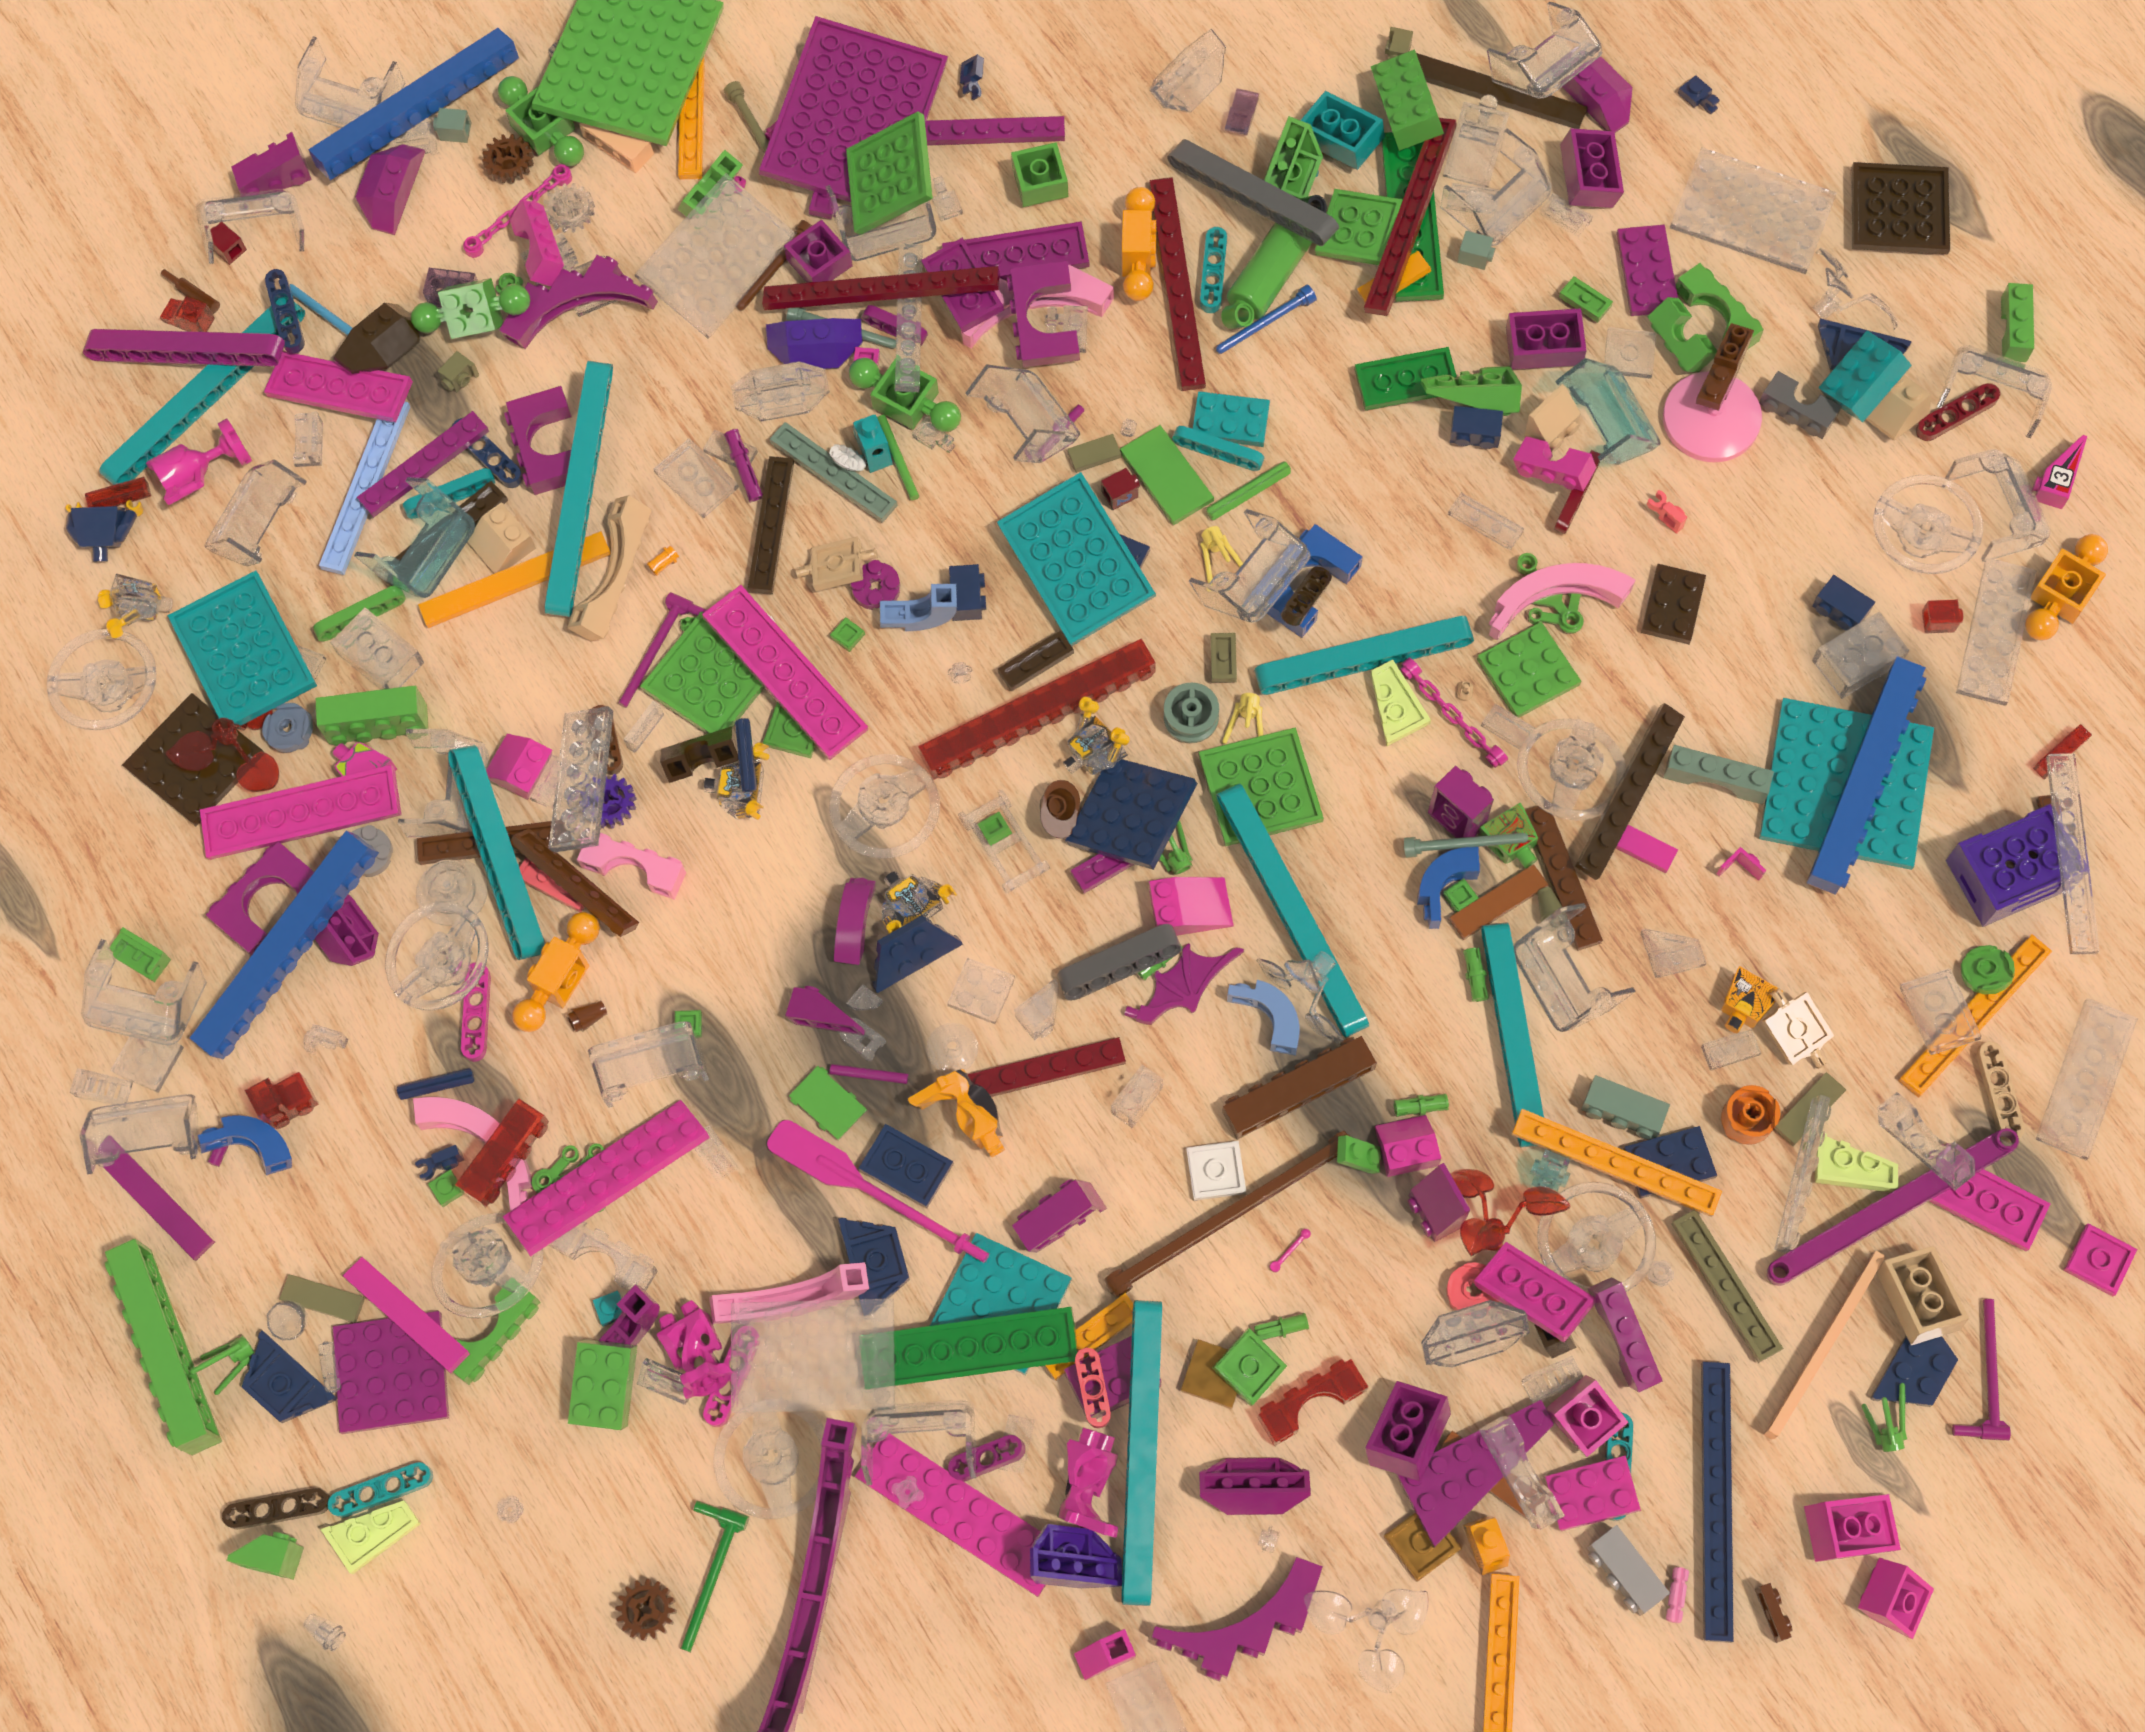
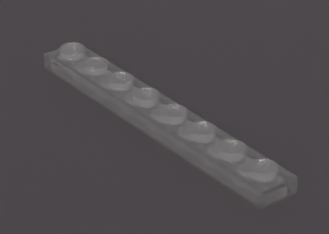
(908, 324)
(2072, 854)

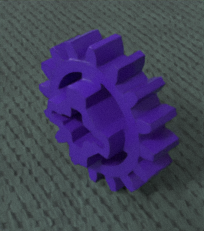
(619, 807)

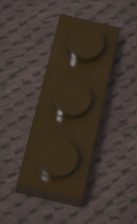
(1036, 661)

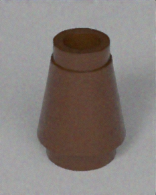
(585, 1016)

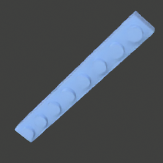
(353, 514)

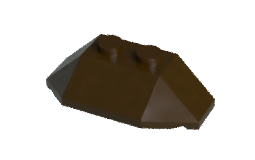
(378, 340)

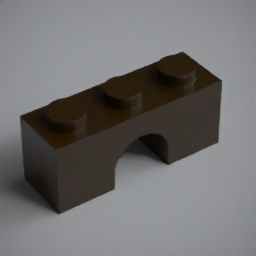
(683, 758)

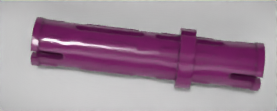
(739, 455)

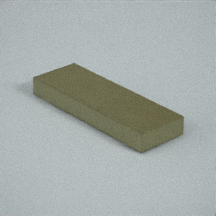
(1793, 1123)
(323, 1298)

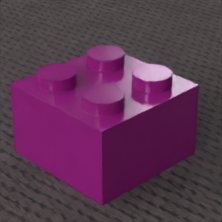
(818, 254)

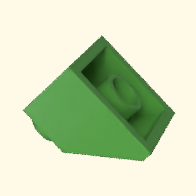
(270, 1554)

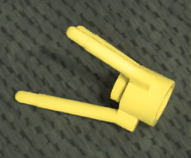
(1215, 542)
(1248, 708)

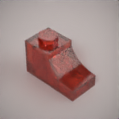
(188, 315)

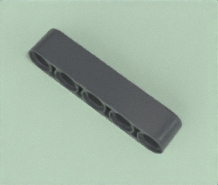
(1119, 962)

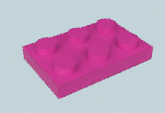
(1594, 1493)

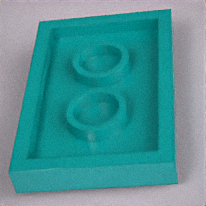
(1232, 417)

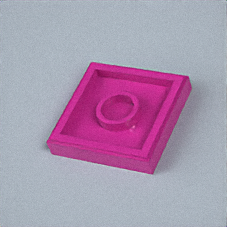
(2100, 1260)

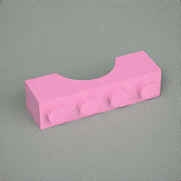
(663, 874)

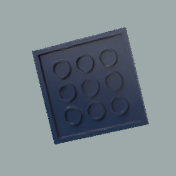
(1132, 813)

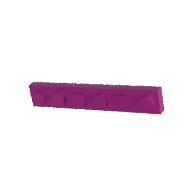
(995, 130)
(423, 463)

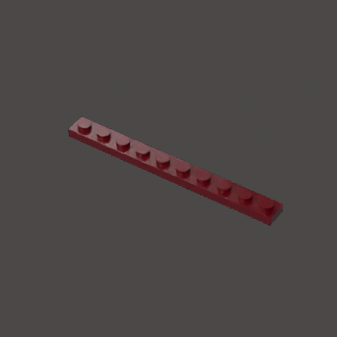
(1409, 221)
(1177, 285)
(881, 288)

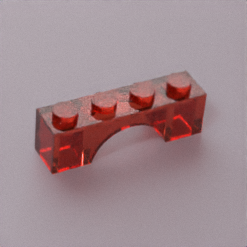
(1341, 1384)

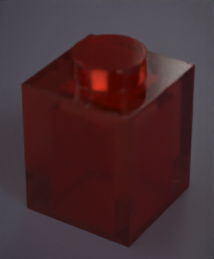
(1942, 616)

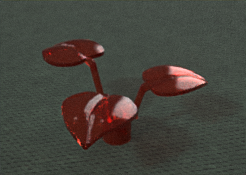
(194, 753)
(1490, 1233)

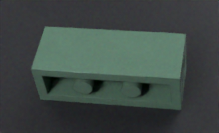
(1625, 1107)

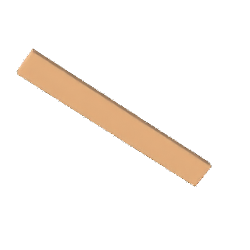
(1824, 1345)

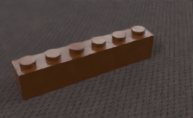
(1299, 1086)

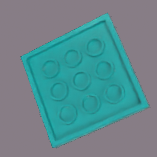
(1000, 1286)

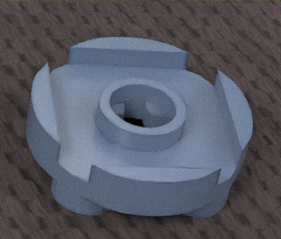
(299, 734)

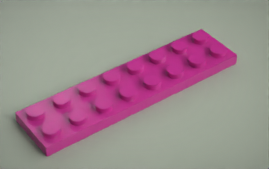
(785, 672)
(300, 812)
(605, 1177)
(957, 1511)

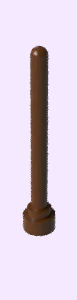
(771, 270)

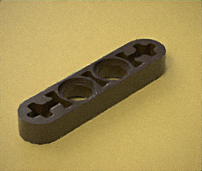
(1306, 595)
(276, 1509)

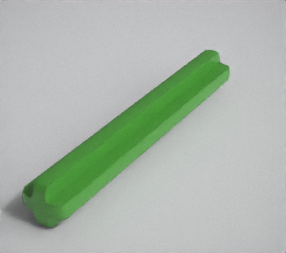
(1248, 490)

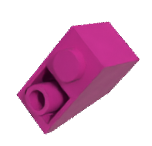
(1105, 1654)

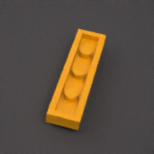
(1099, 1330)

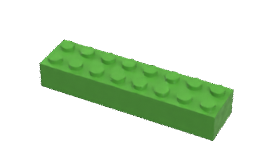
(162, 1347)

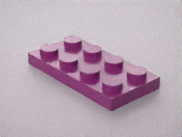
(1646, 267)
(966, 308)

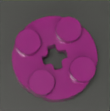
(876, 572)

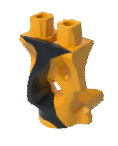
(975, 1108)

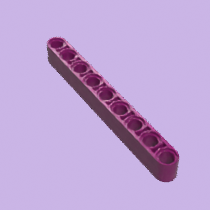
(184, 347)

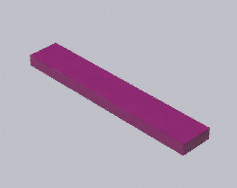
(160, 1206)

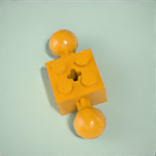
(1138, 244)
(2067, 586)
(556, 972)

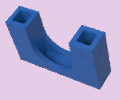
(1327, 553)

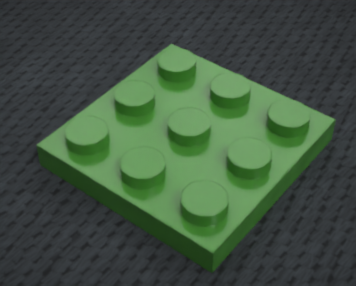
(1363, 226)
(1529, 670)

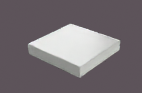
(1216, 1170)

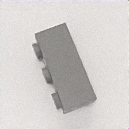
(1627, 1571)

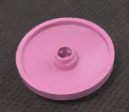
(1707, 432)

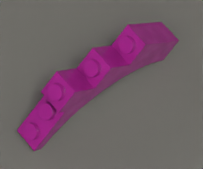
(571, 289)
(1251, 1634)

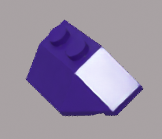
(815, 341)
(1074, 1559)

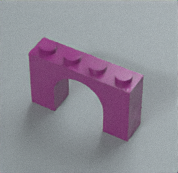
(1036, 346)
(527, 417)
(232, 911)

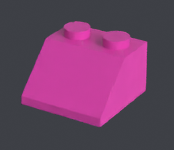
(518, 764)
(1408, 1145)
(1586, 1415)
(1896, 1597)

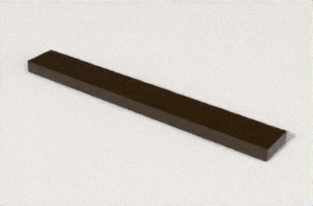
(1479, 85)

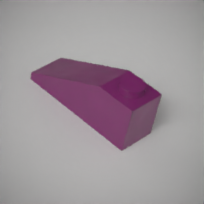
(813, 1010)

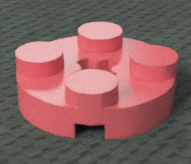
(1457, 1284)

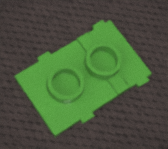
(827, 1102)

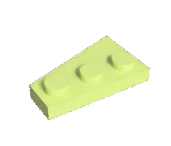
(1397, 704)
(1850, 1167)
(366, 1537)

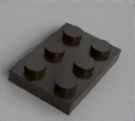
(1673, 604)

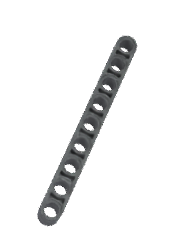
(1253, 192)

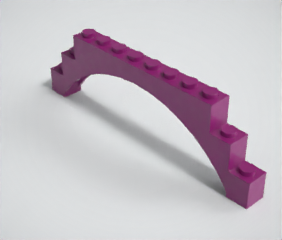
(824, 1541)

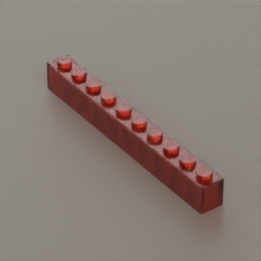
(1037, 709)

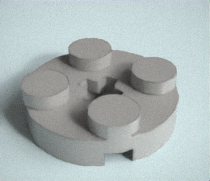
(381, 843)

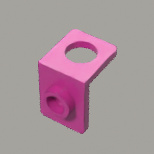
(1748, 861)

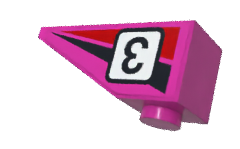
(2058, 479)

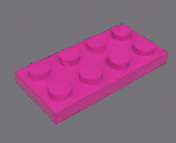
(1997, 1208)
(1530, 1286)

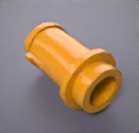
(663, 560)

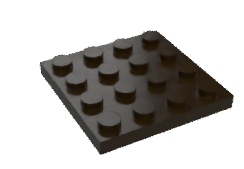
(1900, 208)
(182, 788)

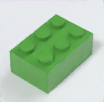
(602, 1384)

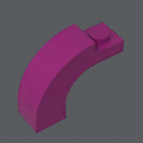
(852, 920)
(636, 1319)

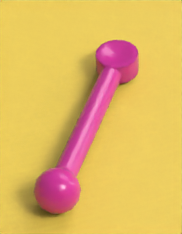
(1275, 1265)

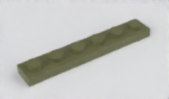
(1727, 1286)

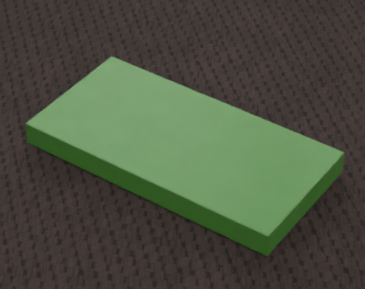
(1167, 475)

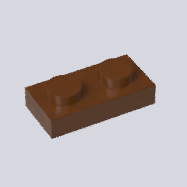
(1770, 1601)

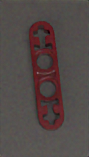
(1956, 410)
(1574, 501)

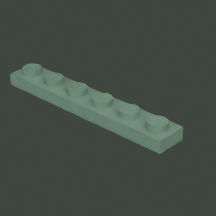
(824, 467)

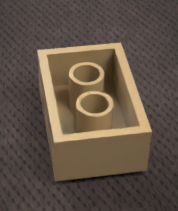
(1922, 1295)

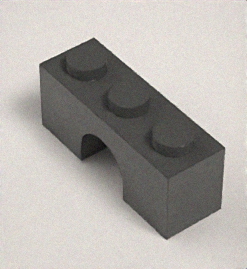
(1813, 418)

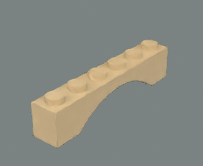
(626, 526)

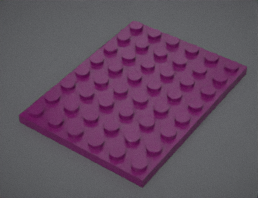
(841, 94)

